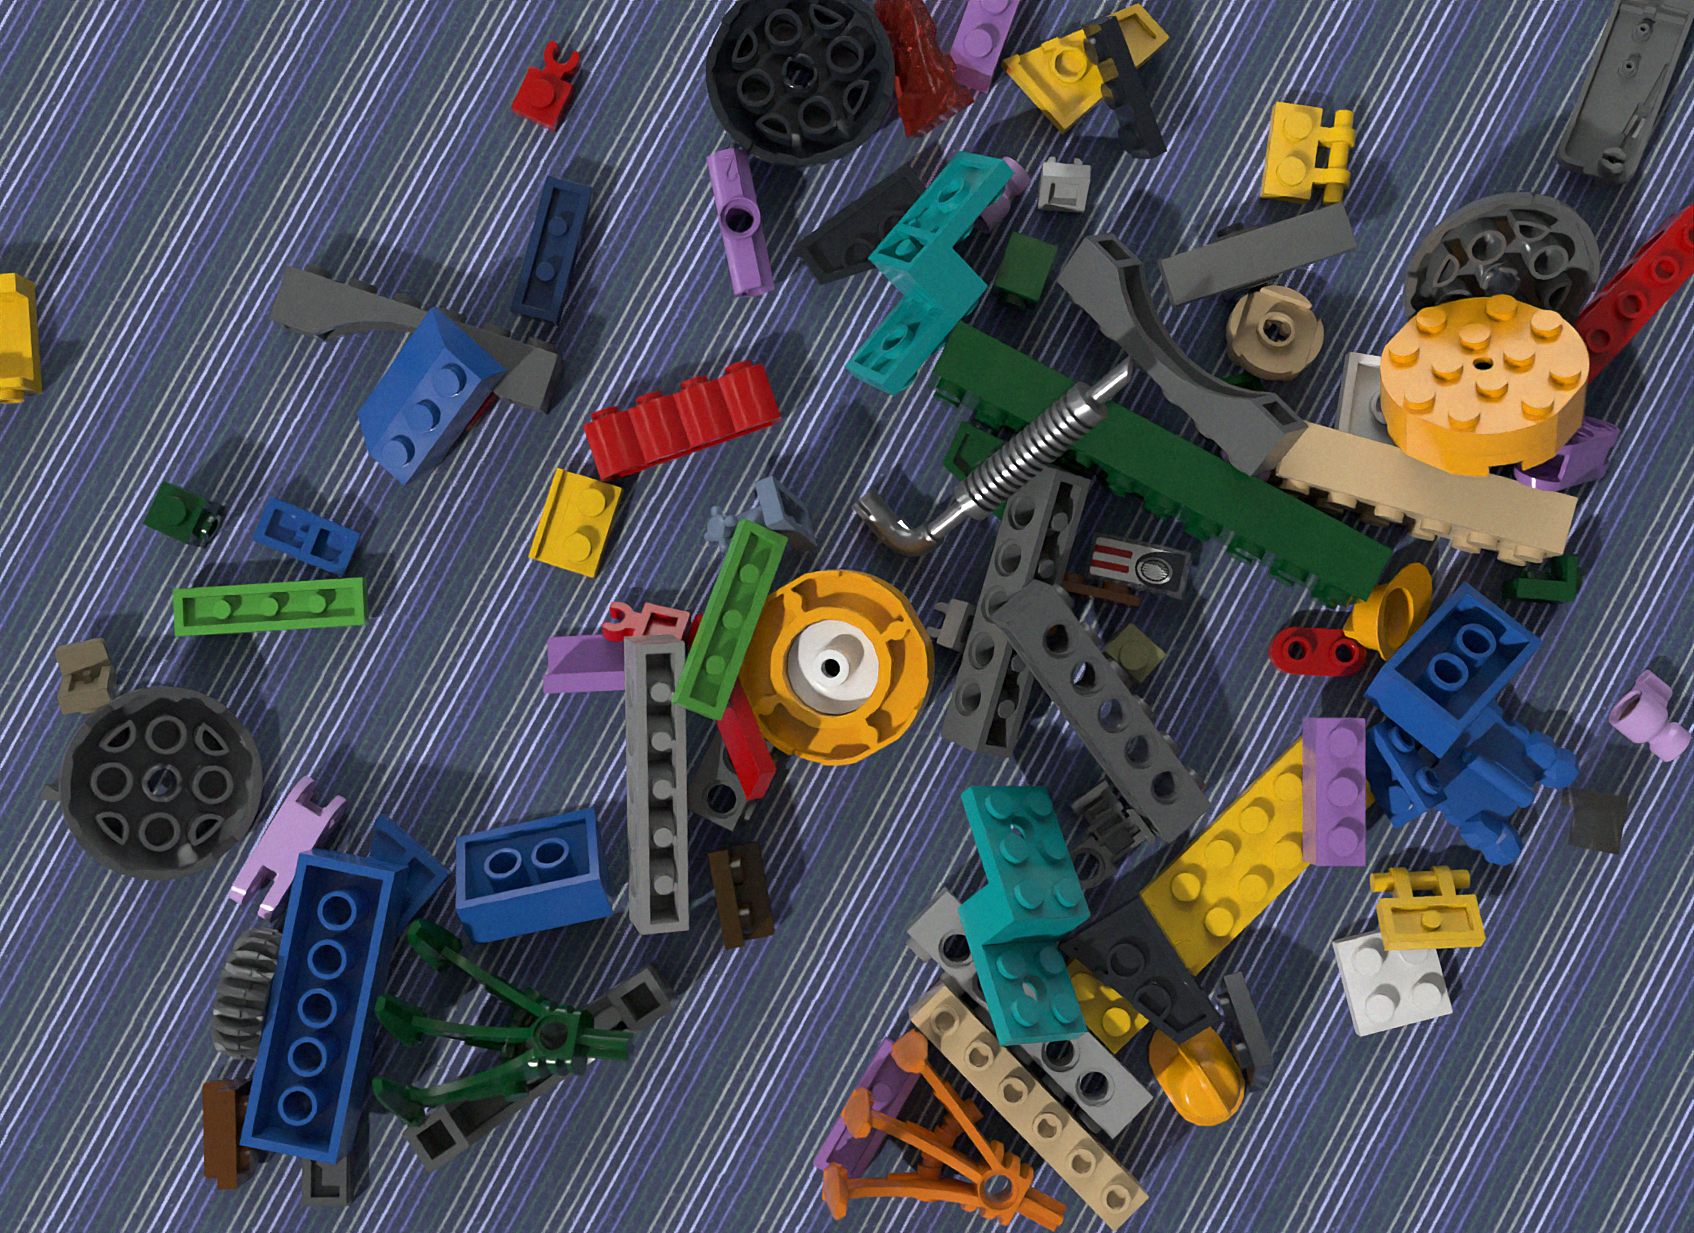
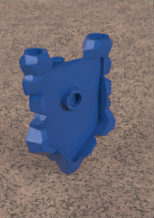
(1492, 775)

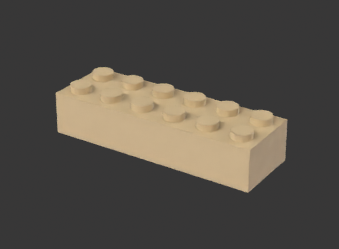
(1395, 488)

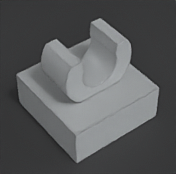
(1063, 186)
(956, 625)

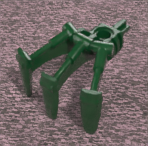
(409, 1023)

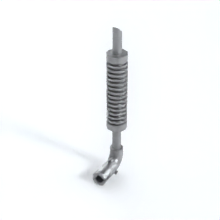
(1004, 471)

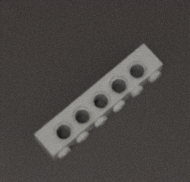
(656, 784)
(1121, 1092)

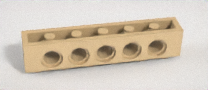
(1028, 1105)

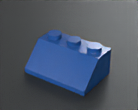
(427, 398)
(532, 877)

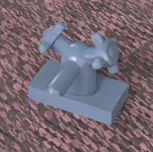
(777, 511)

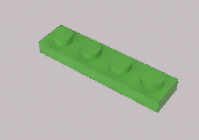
(270, 607)
(729, 620)

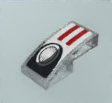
(1139, 565)

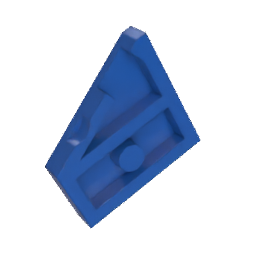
(425, 871)

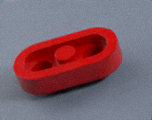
(1318, 653)

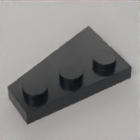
(848, 239)

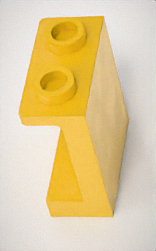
(18, 340)

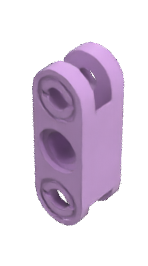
(295, 829)

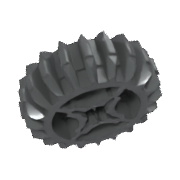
(245, 993)

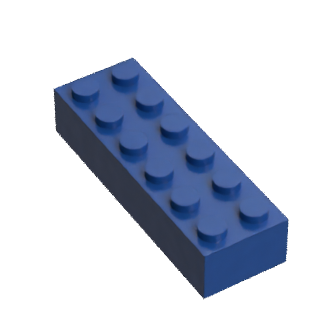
(324, 1004)

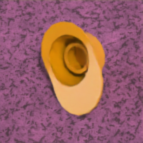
(1392, 611)
(1198, 1076)

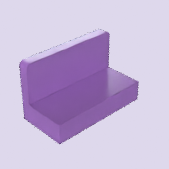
(584, 664)

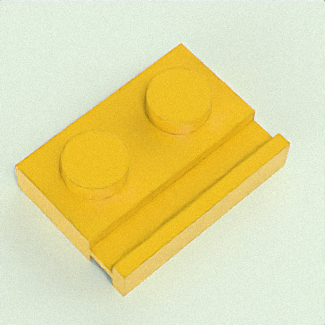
(576, 523)

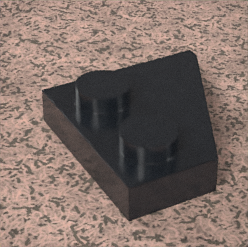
(1249, 1039)

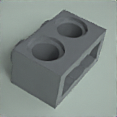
(719, 770)

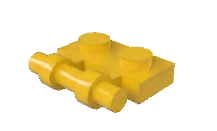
(1293, 149)
(1428, 920)

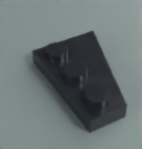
(1143, 966)

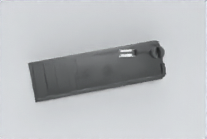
(1626, 72)

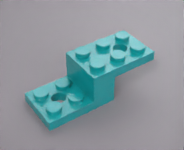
(929, 272)
(1023, 914)

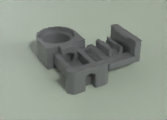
(1114, 831)

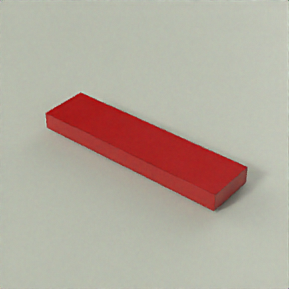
(742, 736)

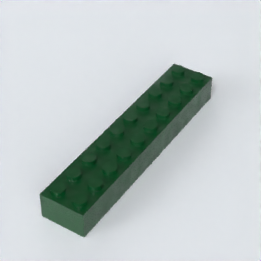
(1166, 474)

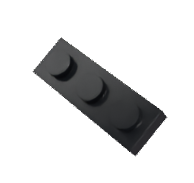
(1123, 88)

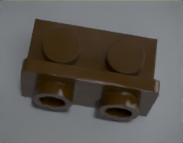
(741, 893)

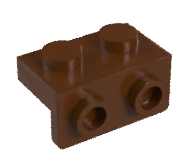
(223, 1122)

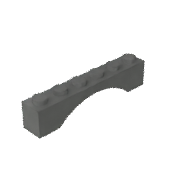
(1113, 290)
(330, 310)
(461, 1123)

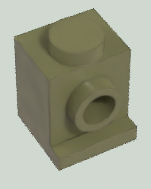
(1133, 653)

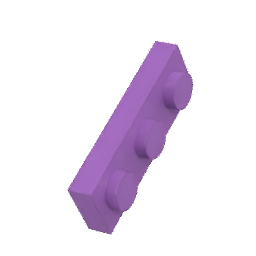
(890, 1090)

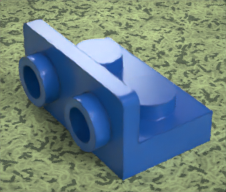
(1399, 774)

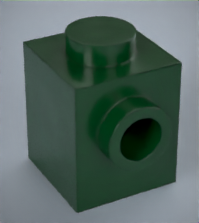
(1023, 272)
(184, 515)

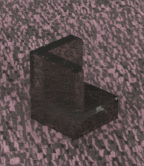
(1596, 819)

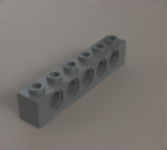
(1030, 545)
(1025, 625)

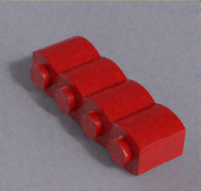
(683, 422)

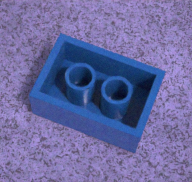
(1452, 669)

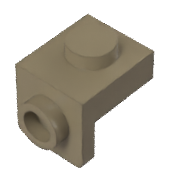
(87, 676)

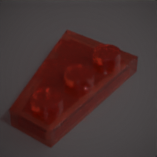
(923, 74)

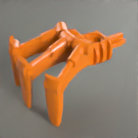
(937, 1148)

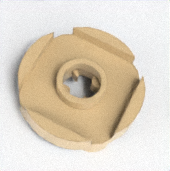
(1260, 355)

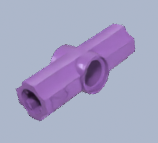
(734, 196)

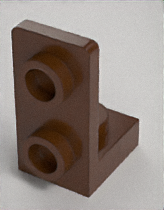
(1111, 593)

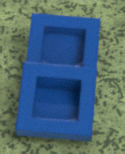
(306, 536)

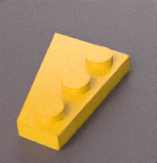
(1065, 80)

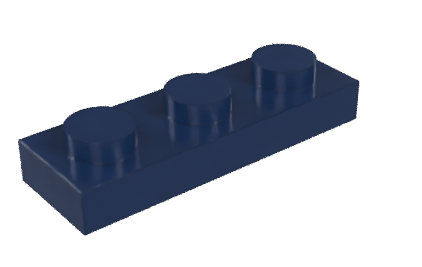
(552, 250)

